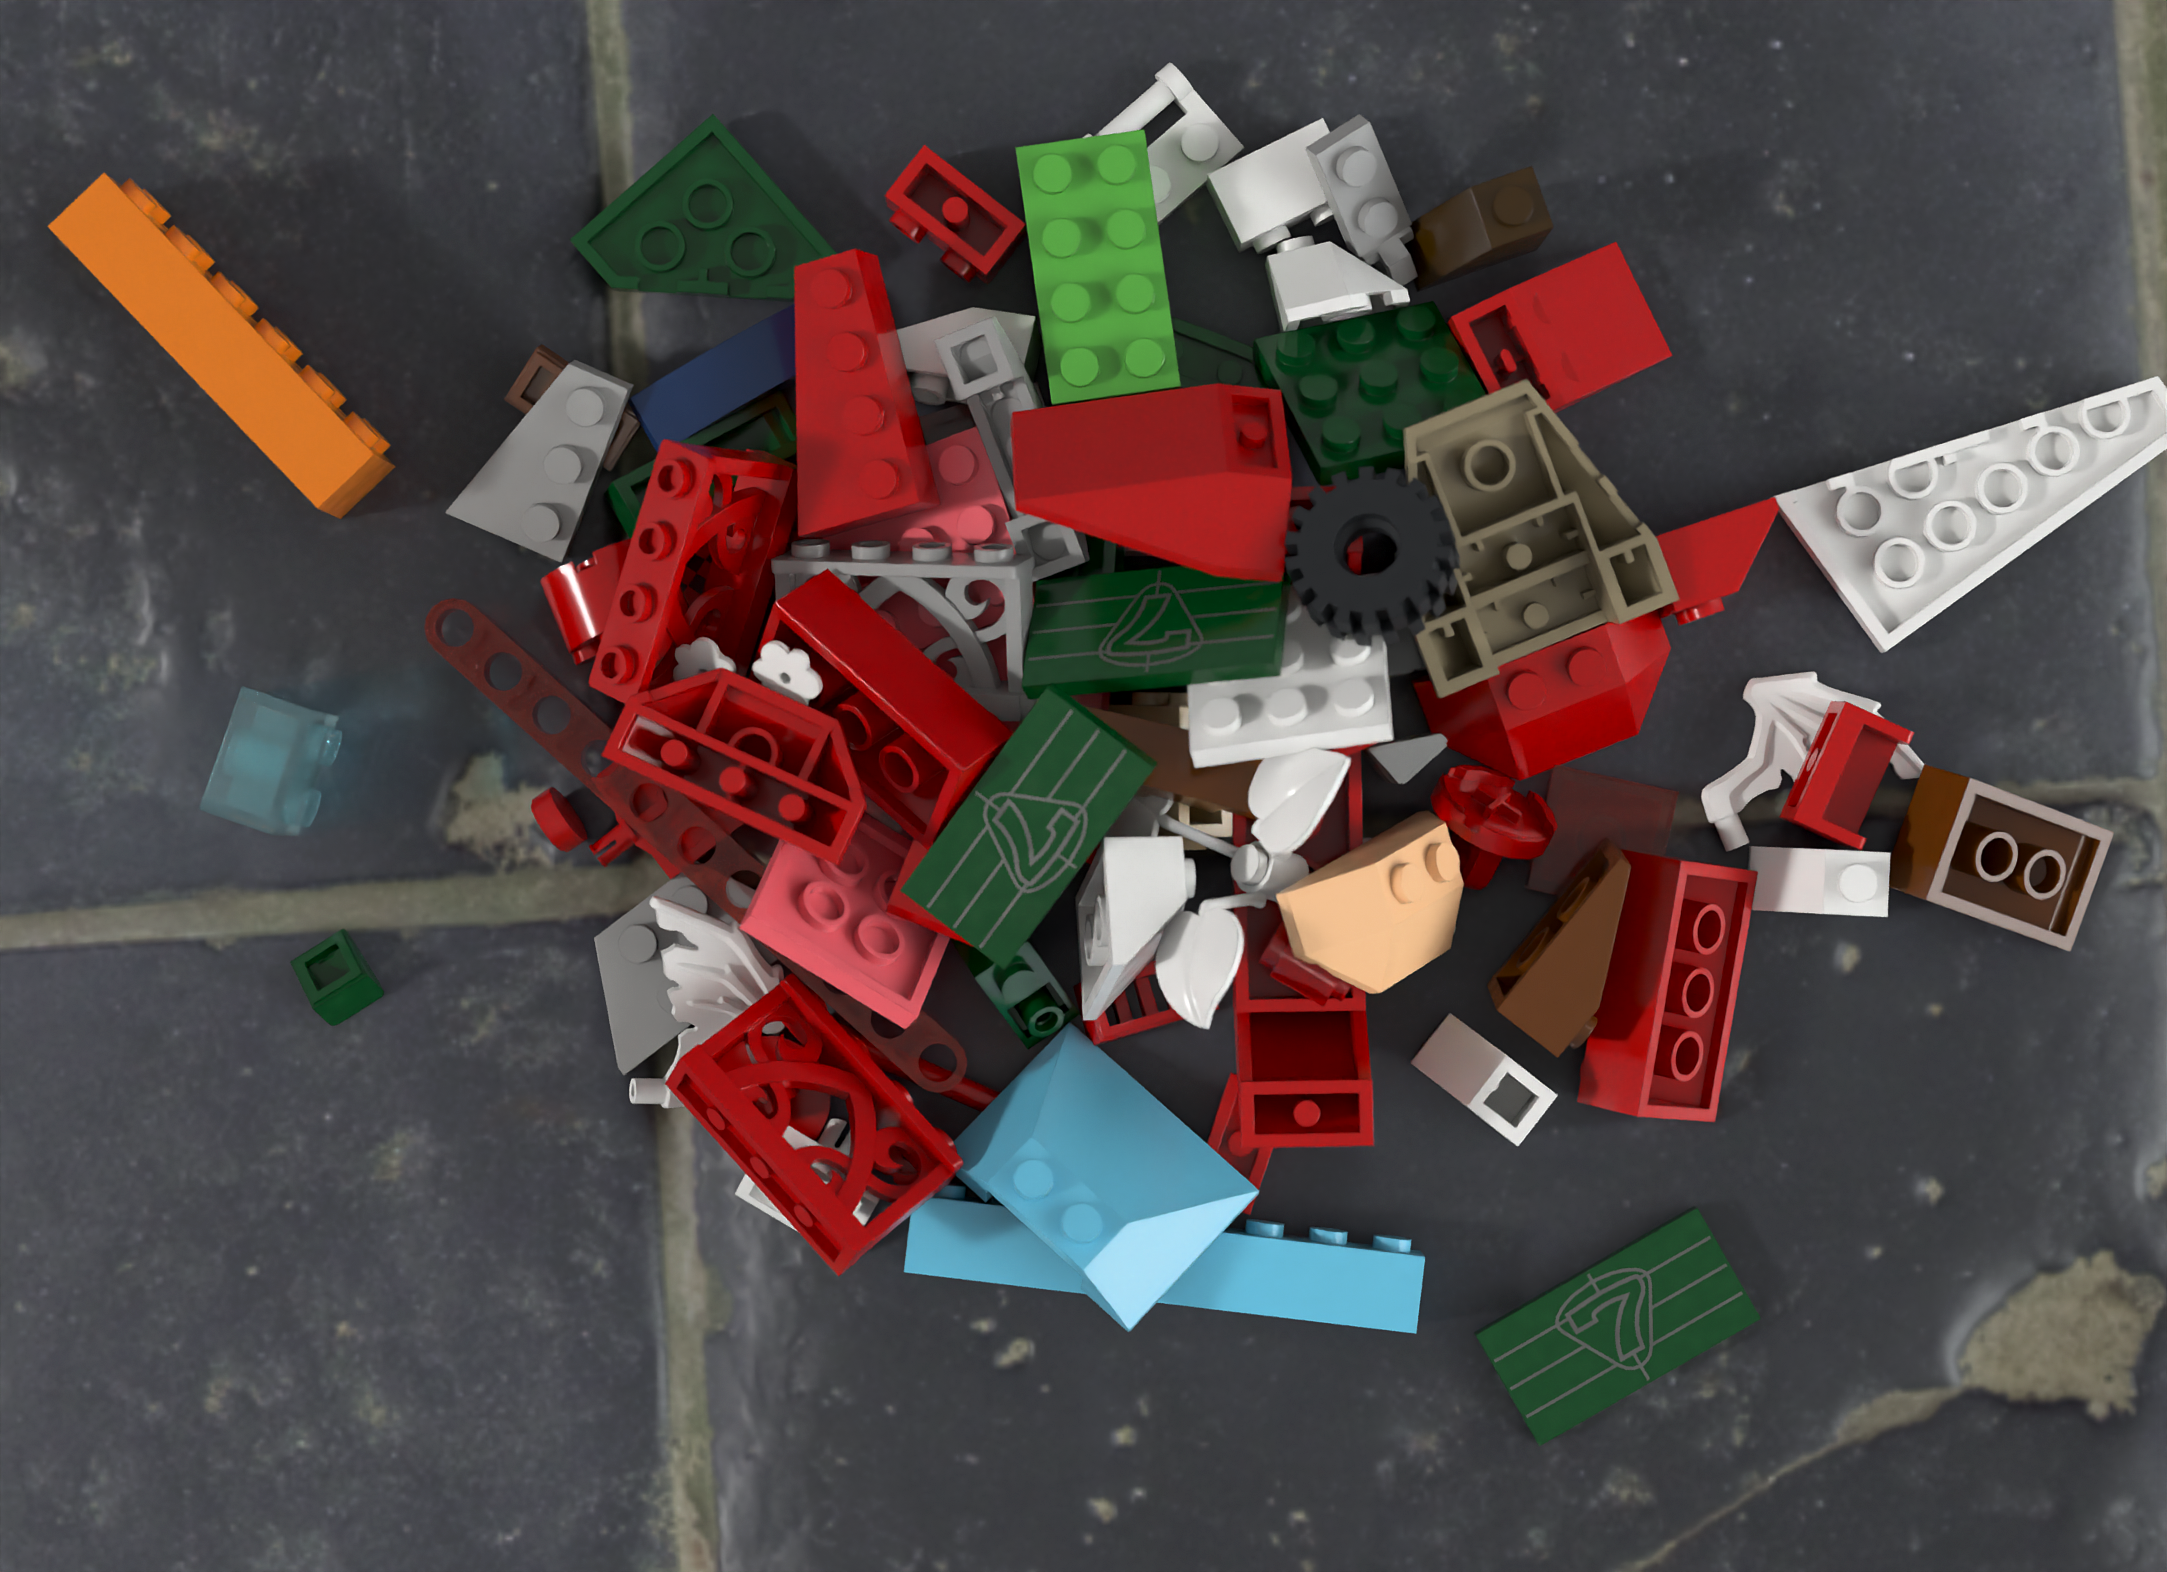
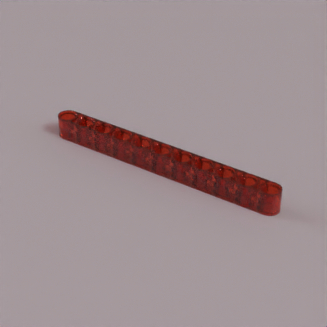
(666, 832)

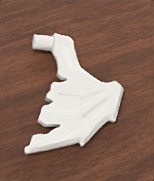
(1786, 723)
(714, 981)

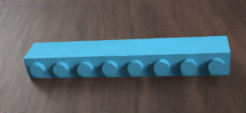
(1239, 1272)

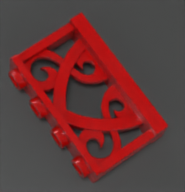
(673, 524)
(783, 1174)

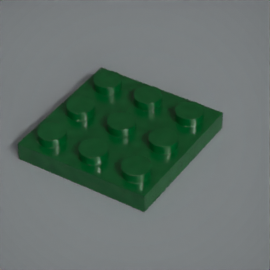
(1362, 382)

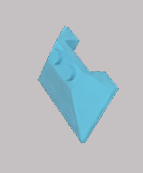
(1102, 1174)

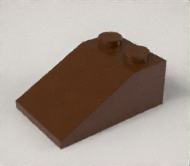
(1997, 857)
(1562, 964)

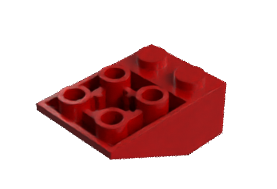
(1563, 331)

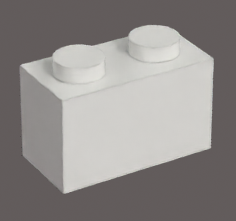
(1271, 191)

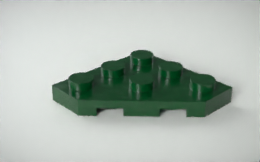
(703, 227)

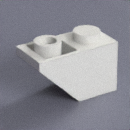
(1483, 1079)

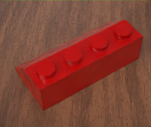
(905, 720)
(1669, 990)

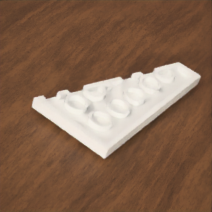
(1944, 519)

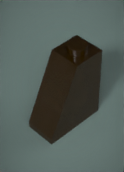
(1479, 228)

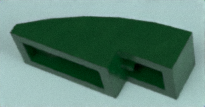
(761, 426)

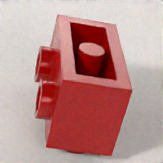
(955, 215)

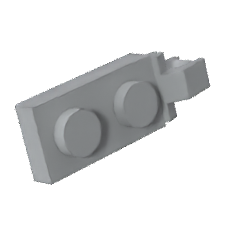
(1364, 198)

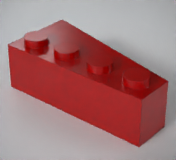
(854, 402)

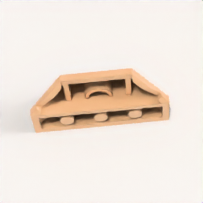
(1379, 905)

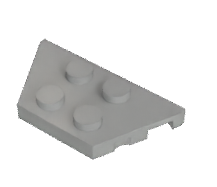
(635, 973)

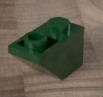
(1023, 992)

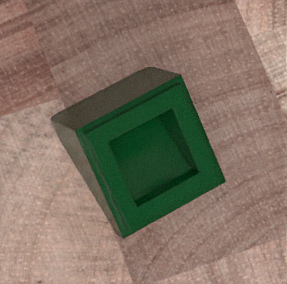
(337, 978)

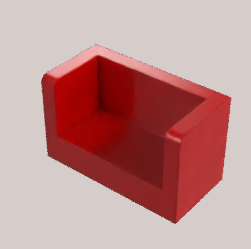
(1843, 773)

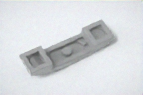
(995, 384)

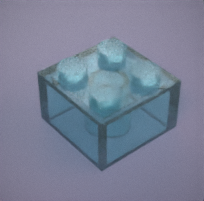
(271, 763)

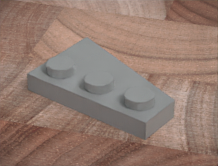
(549, 464)

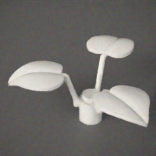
(1204, 949)

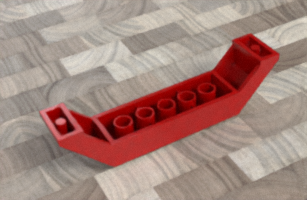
(1300, 1062)

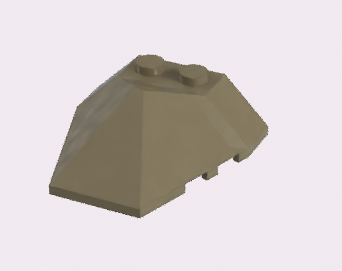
(1535, 536)

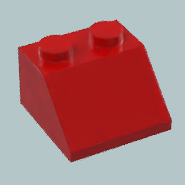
(1713, 558)

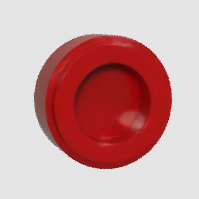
(558, 820)

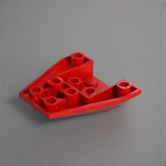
(1165, 473)

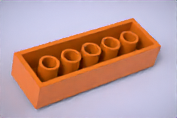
(216, 340)

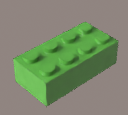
(1098, 267)

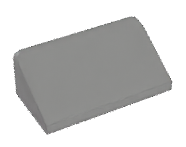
(1404, 756)

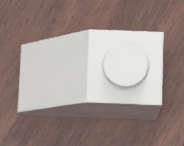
(1820, 881)

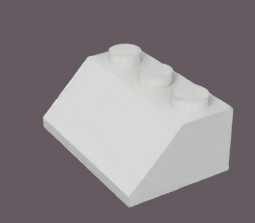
(1124, 909)

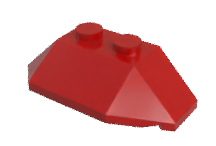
(1554, 699)
(746, 758)

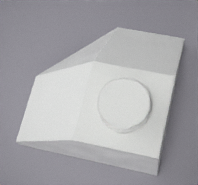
(1326, 285)

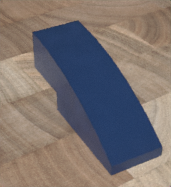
(720, 381)

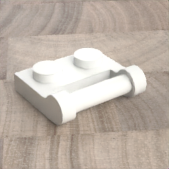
(1187, 149)

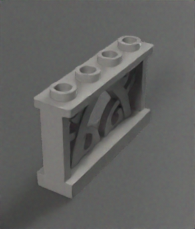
(952, 607)

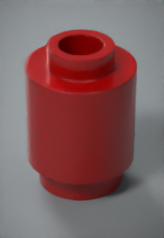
(1300, 976)

